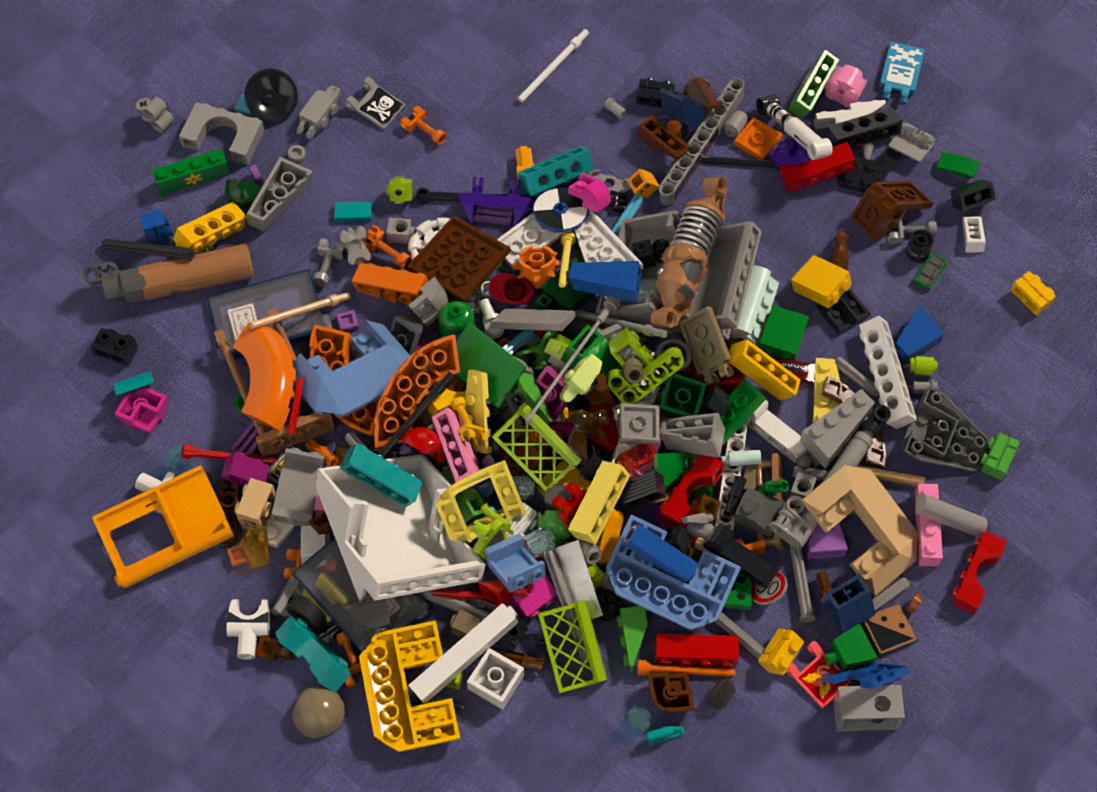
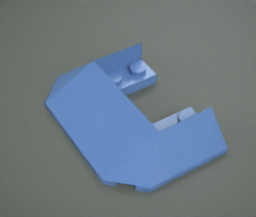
(356, 382)
(682, 603)

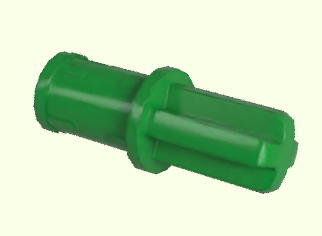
(773, 487)

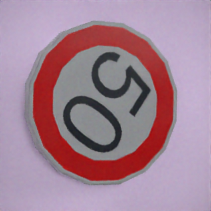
(774, 592)

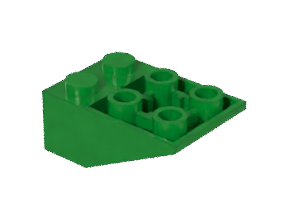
(597, 346)

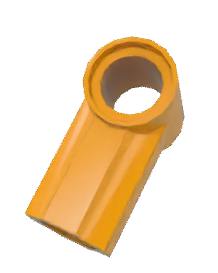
(523, 158)

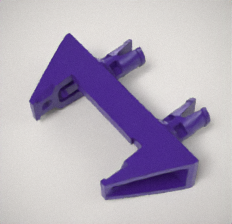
(512, 200)

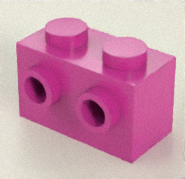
(541, 594)

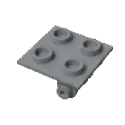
(911, 143)

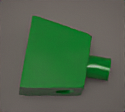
(851, 650)

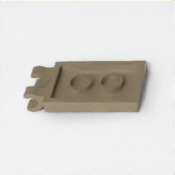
(706, 345)

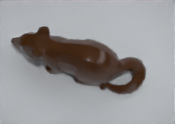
(840, 250)

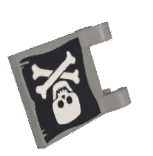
(376, 105)

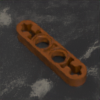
(230, 509)

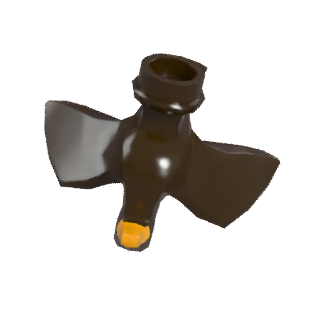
(584, 425)

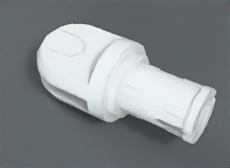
(489, 315)

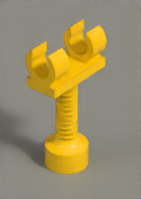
(459, 405)

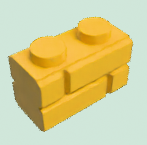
(1033, 293)
(780, 651)

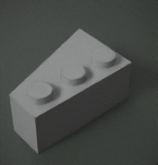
(694, 434)

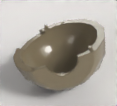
(318, 712)

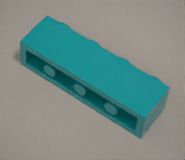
(381, 475)

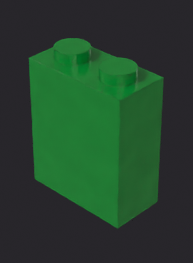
(783, 333)

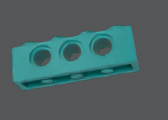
(530, 176)

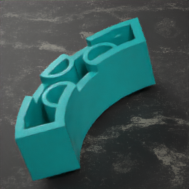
(305, 643)

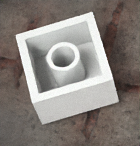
(495, 678)

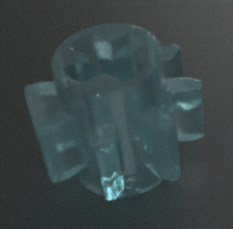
(638, 719)

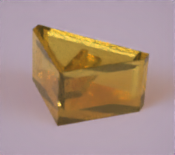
(255, 547)

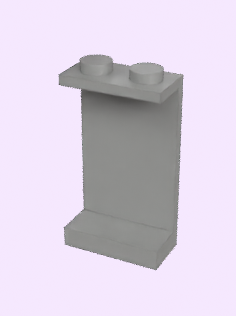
(297, 487)

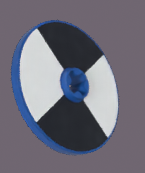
(548, 215)

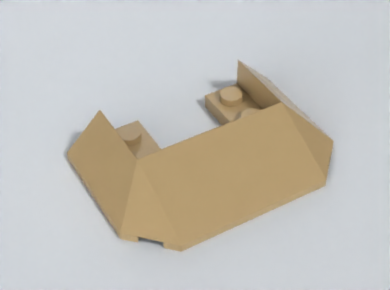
(896, 537)

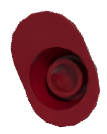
(510, 289)

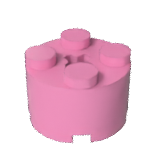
(845, 85)

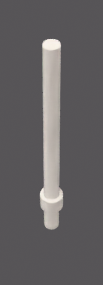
(575, 43)

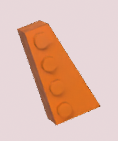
(389, 283)

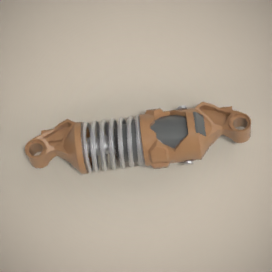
(687, 256)

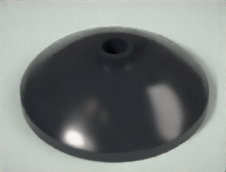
(276, 84)

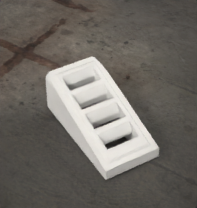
(974, 239)

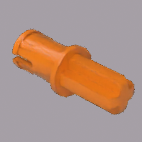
(329, 458)

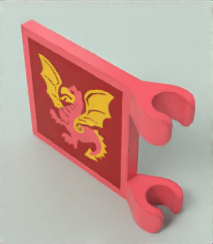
(811, 679)

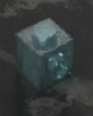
(175, 462)
(539, 541)

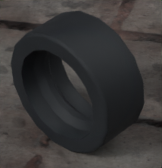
(669, 343)
(307, 610)

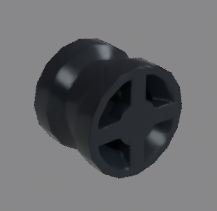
(658, 249)

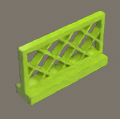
(551, 439)
(590, 643)

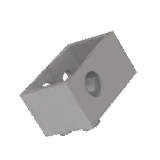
(858, 705)

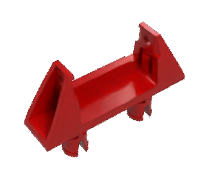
(499, 593)

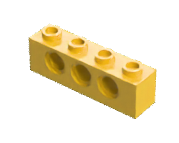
(210, 227)

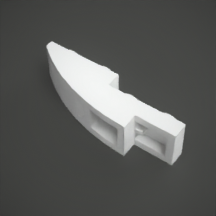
(856, 109)

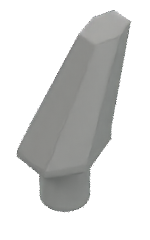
(867, 150)
(698, 519)

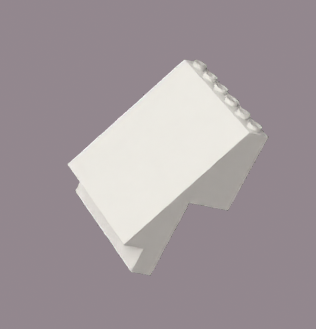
(393, 546)

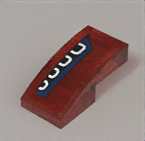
(802, 370)

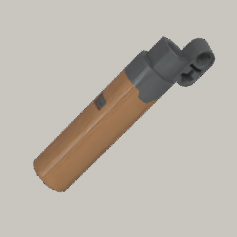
(172, 276)

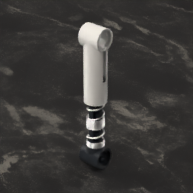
(807, 138)

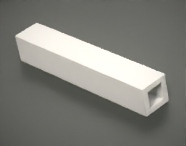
(464, 653)

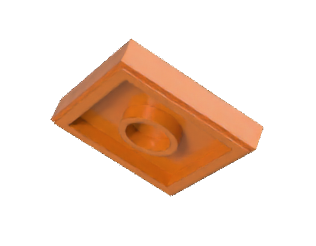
(758, 139)

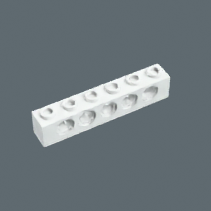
(870, 331)

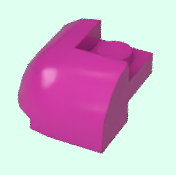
(592, 192)
(553, 401)
(142, 409)

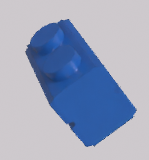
(156, 227)

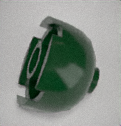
(241, 193)

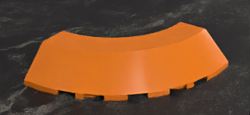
(411, 384)

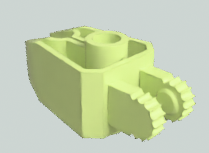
(580, 378)

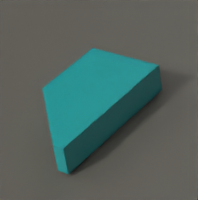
(664, 734)

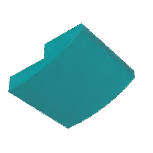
(133, 383)

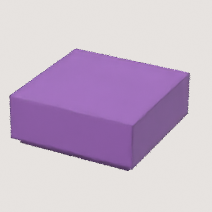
(347, 321)

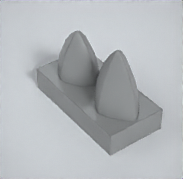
(291, 589)

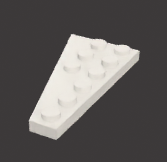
(600, 243)

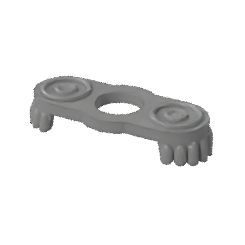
(620, 185)

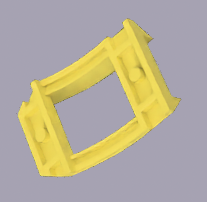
(506, 492)

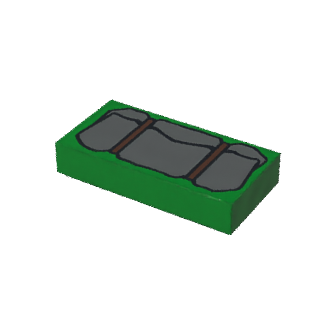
(930, 271)

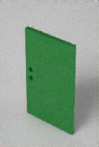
(482, 354)

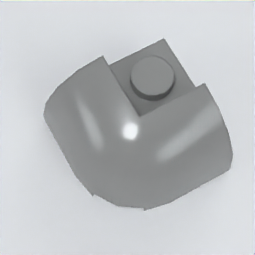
(429, 303)

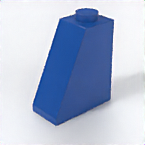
(918, 336)

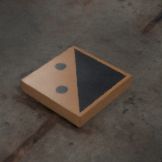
(889, 630)

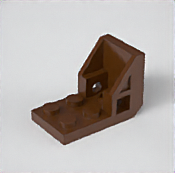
(885, 206)

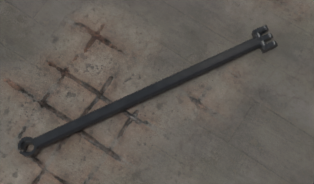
(618, 202)

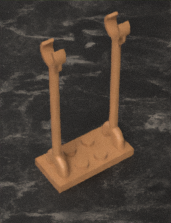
(277, 441)

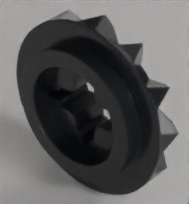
(614, 609)

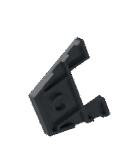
(868, 172)

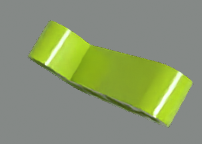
(654, 379)

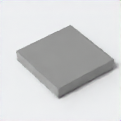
(639, 423)

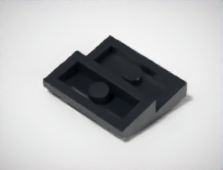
(845, 313)

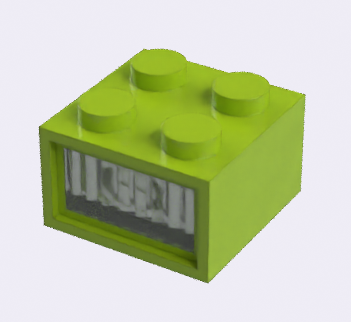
(626, 346)

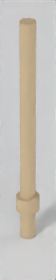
(331, 301)

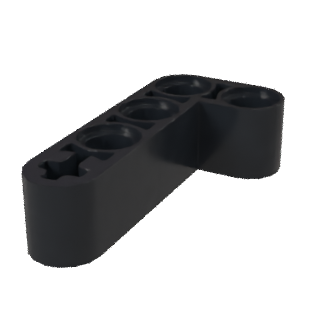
(752, 566)

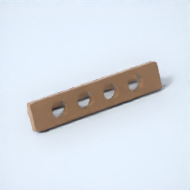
(776, 464)

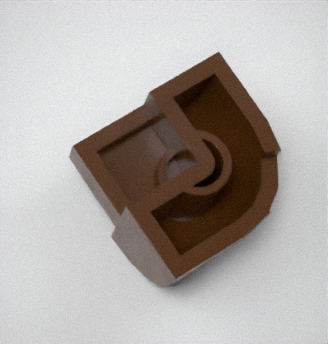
(671, 692)

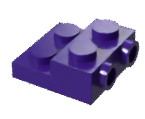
(789, 153)

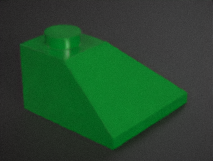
(672, 467)

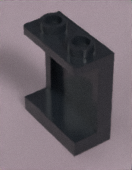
(501, 416)

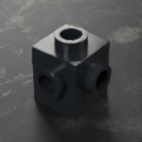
(516, 635)

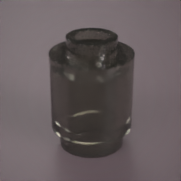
(721, 694)

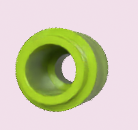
(923, 365)

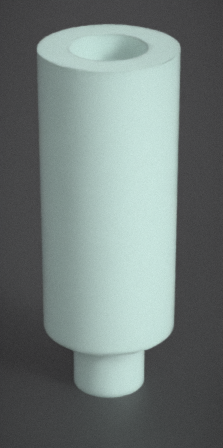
(742, 458)

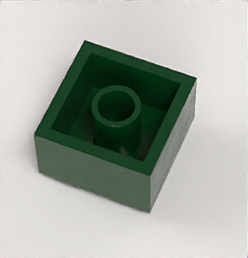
(680, 396)

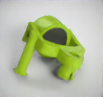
(490, 534)

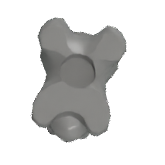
(355, 243)

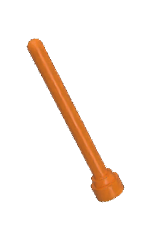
(645, 668)

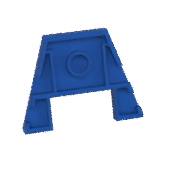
(870, 675)

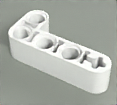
(776, 432)

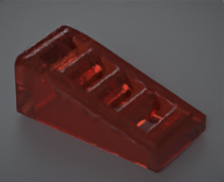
(625, 460)

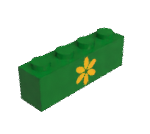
(191, 171)

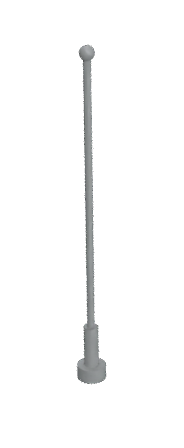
(610, 305)

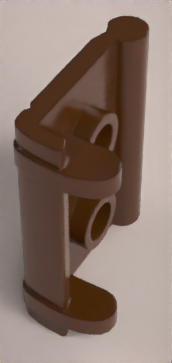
(700, 91)

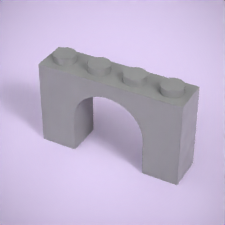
(205, 118)

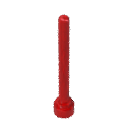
(190, 452)

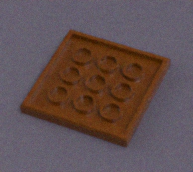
(459, 258)

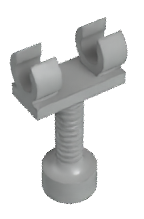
(897, 237)
(321, 278)

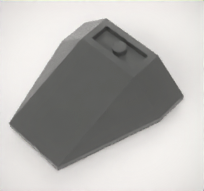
(943, 434)

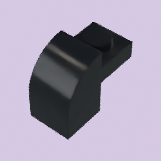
(714, 400)

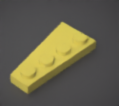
(823, 404)
(476, 406)

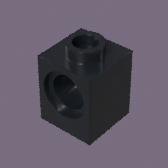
(644, 252)

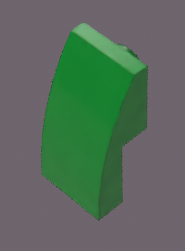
(958, 164)

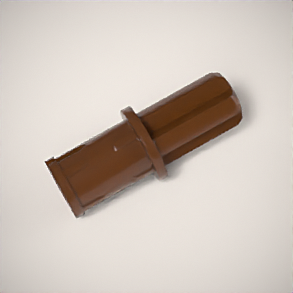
(823, 583)
(527, 662)

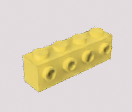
(599, 502)

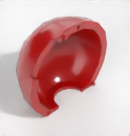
(426, 441)

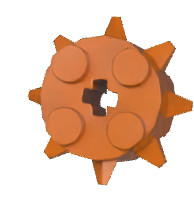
(537, 265)

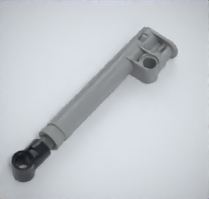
(800, 523)

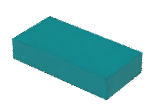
(353, 211)

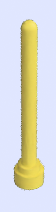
(567, 240)

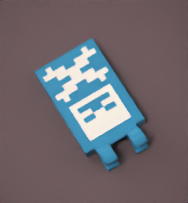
(901, 70)

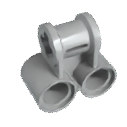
(155, 112)

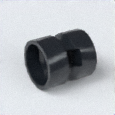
(919, 245)

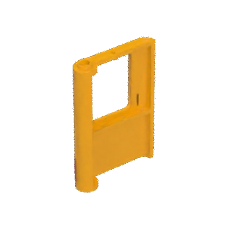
(190, 513)

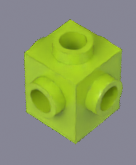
(404, 185)

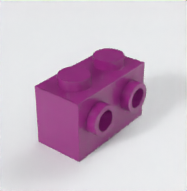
(240, 468)

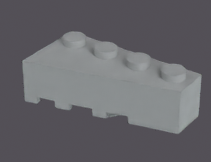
(278, 192)
(835, 428)

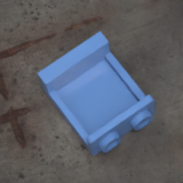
(513, 563)

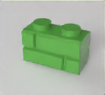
(1000, 456)

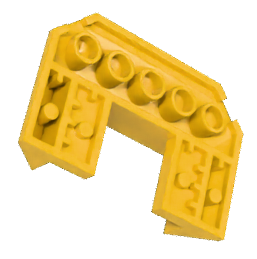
(387, 690)

